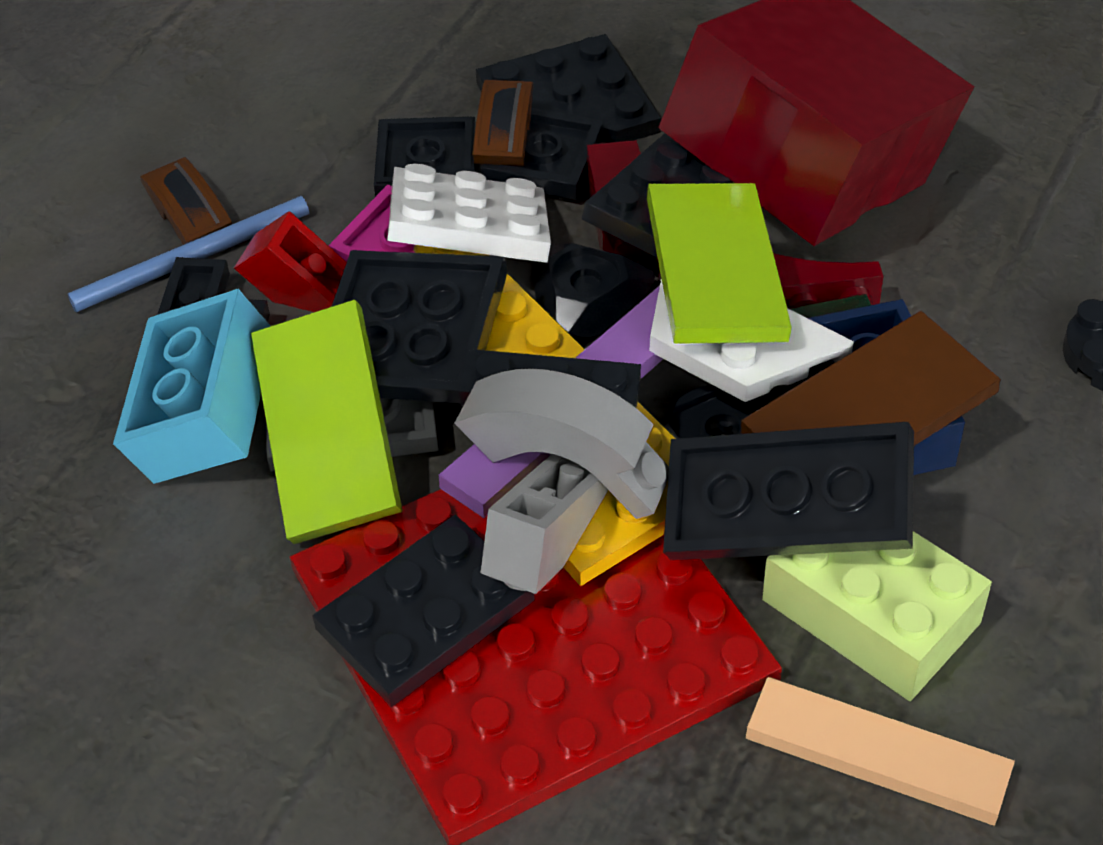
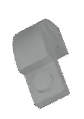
(570, 419)

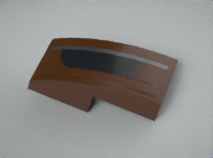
(503, 122)
(185, 200)

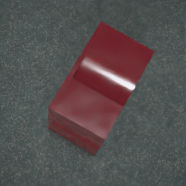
(813, 109)

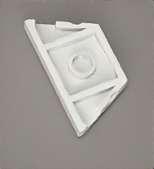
(750, 368)

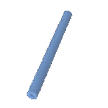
(199, 248)

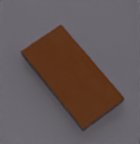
(898, 377)

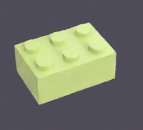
(882, 608)

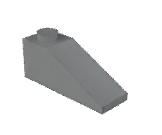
(539, 523)

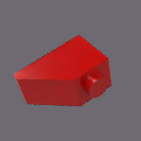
(292, 265)

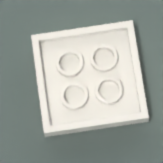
(469, 213)

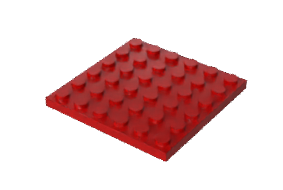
(558, 685)

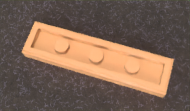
(881, 750)

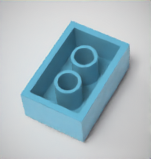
(193, 389)

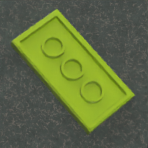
(717, 264)
(325, 423)

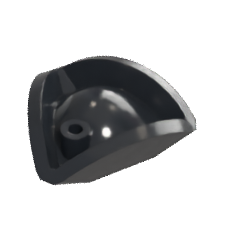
(589, 287)

